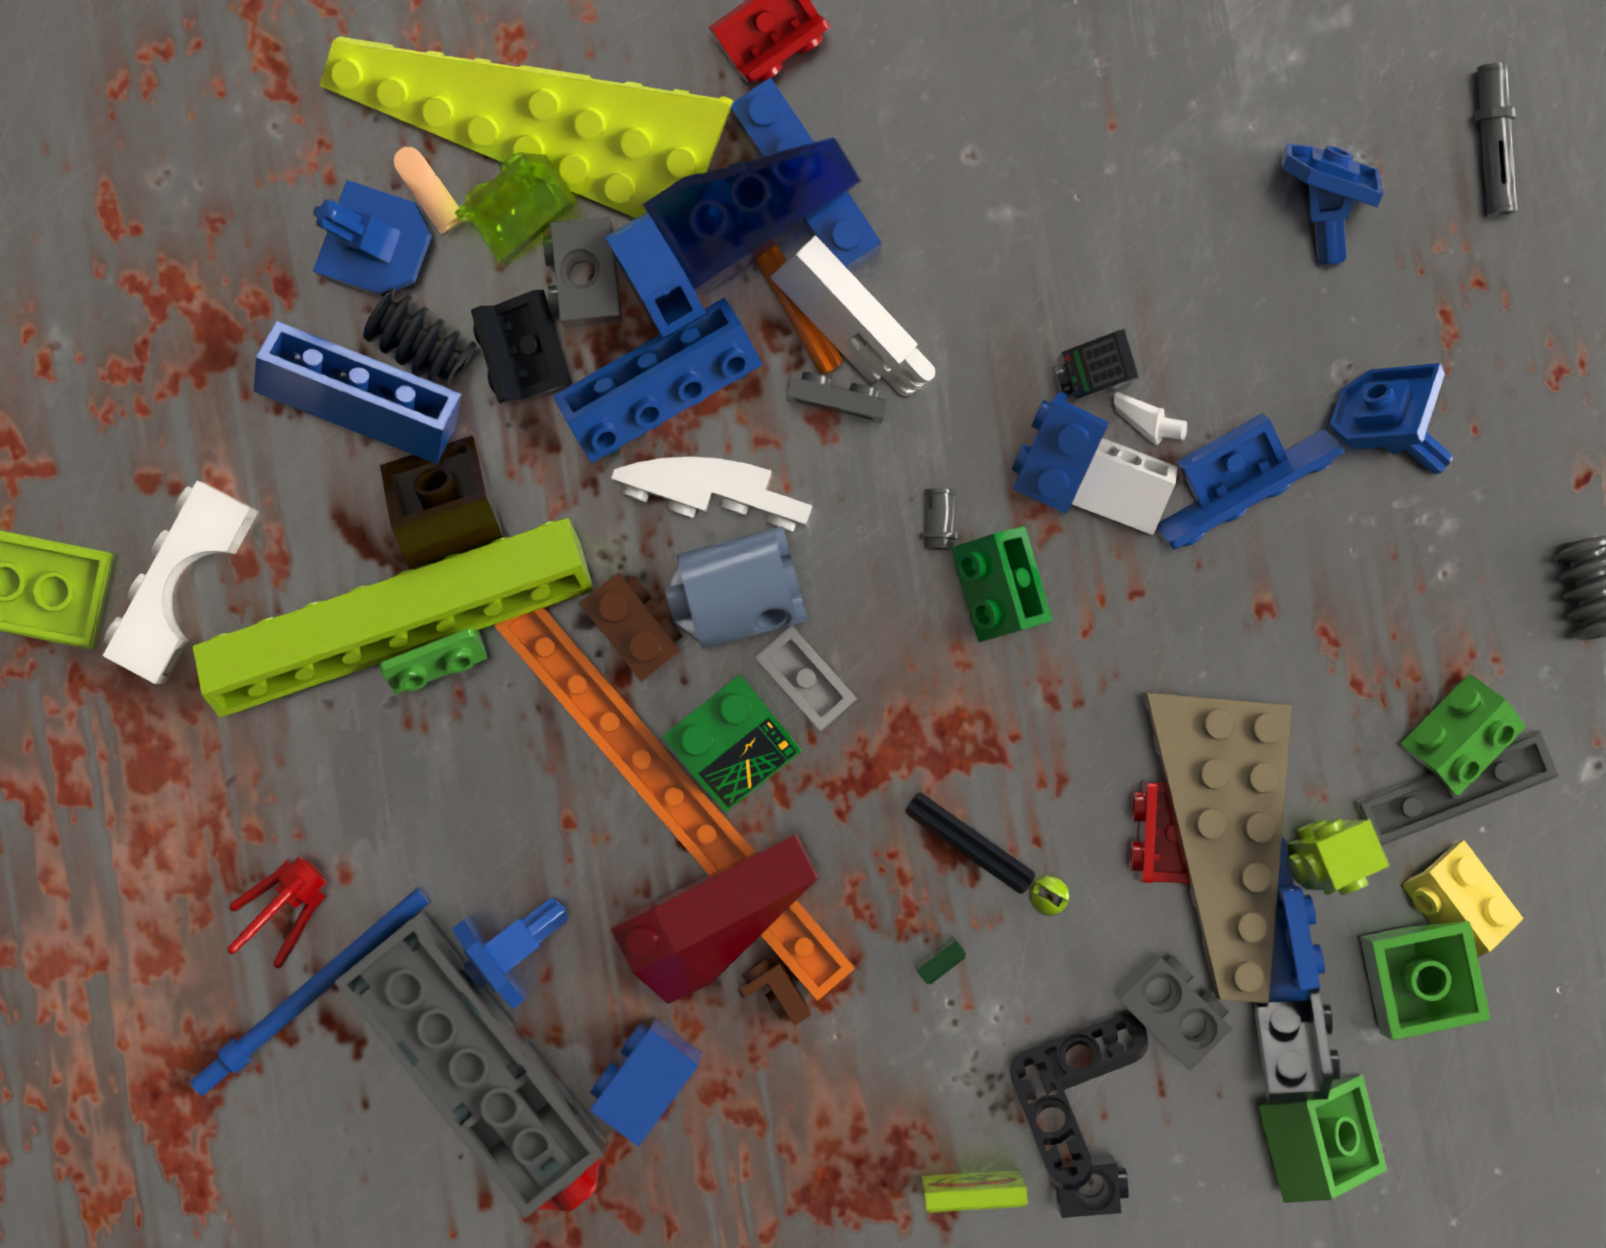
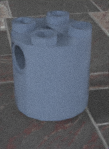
(736, 589)

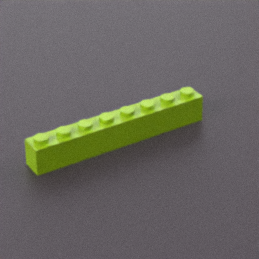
(391, 617)

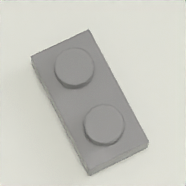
(806, 678)

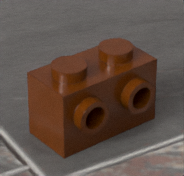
(631, 627)

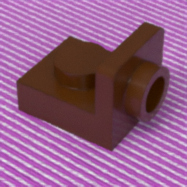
(785, 995)

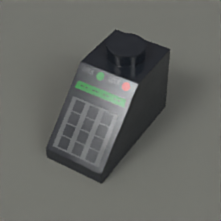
(1096, 367)

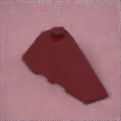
(706, 925)

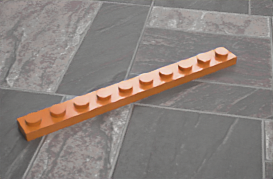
(664, 784)

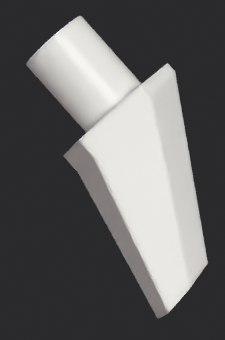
(1149, 419)

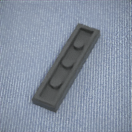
(1428, 800)

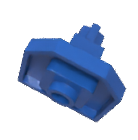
(1333, 187)
(371, 239)
(1393, 412)
(492, 960)

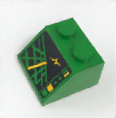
(732, 743)

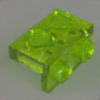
(517, 204)

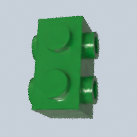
(999, 584)

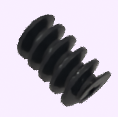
(417, 340)

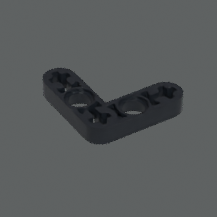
(1061, 1077)

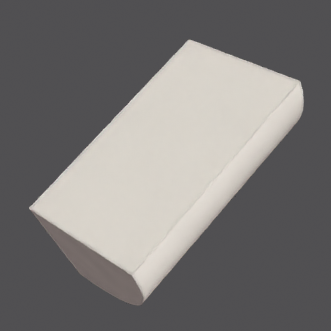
(1127, 486)

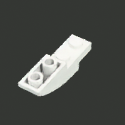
(693, 481)

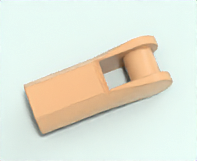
(427, 188)

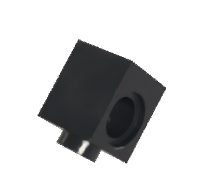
(1107, 1202)

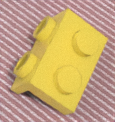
(1463, 890)

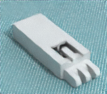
(852, 318)

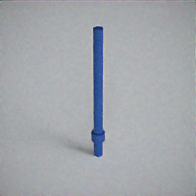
(237, 1053)

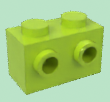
(1336, 855)

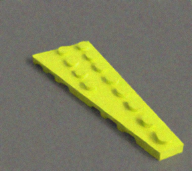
(601, 135)

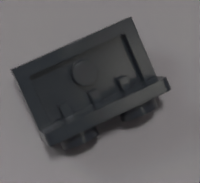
(520, 347)

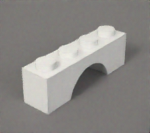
(148, 635)

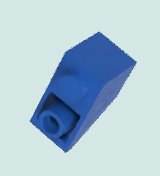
(655, 275)

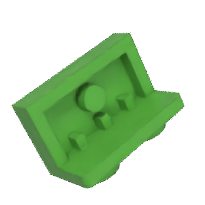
(434, 660)
(1464, 734)

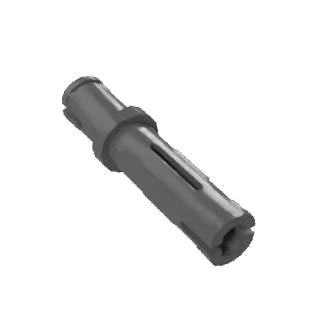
(1497, 143)

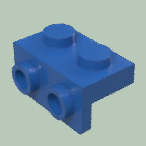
(1060, 453)

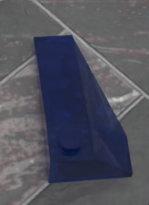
(741, 211)

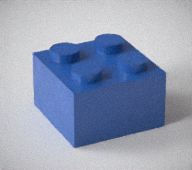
(647, 1080)

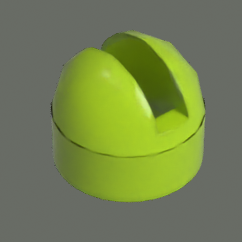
(1044, 905)

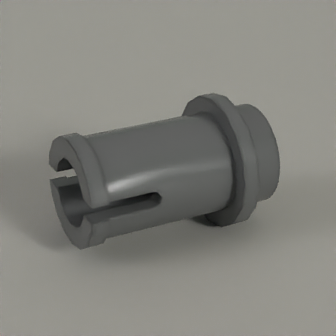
(939, 519)

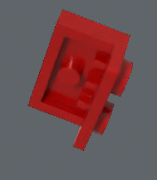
(766, 33)
(1157, 852)

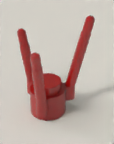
(298, 884)

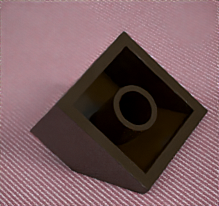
(440, 505)

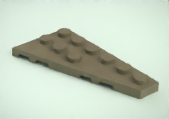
(1227, 809)

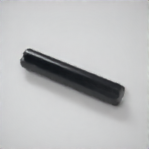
(970, 843)

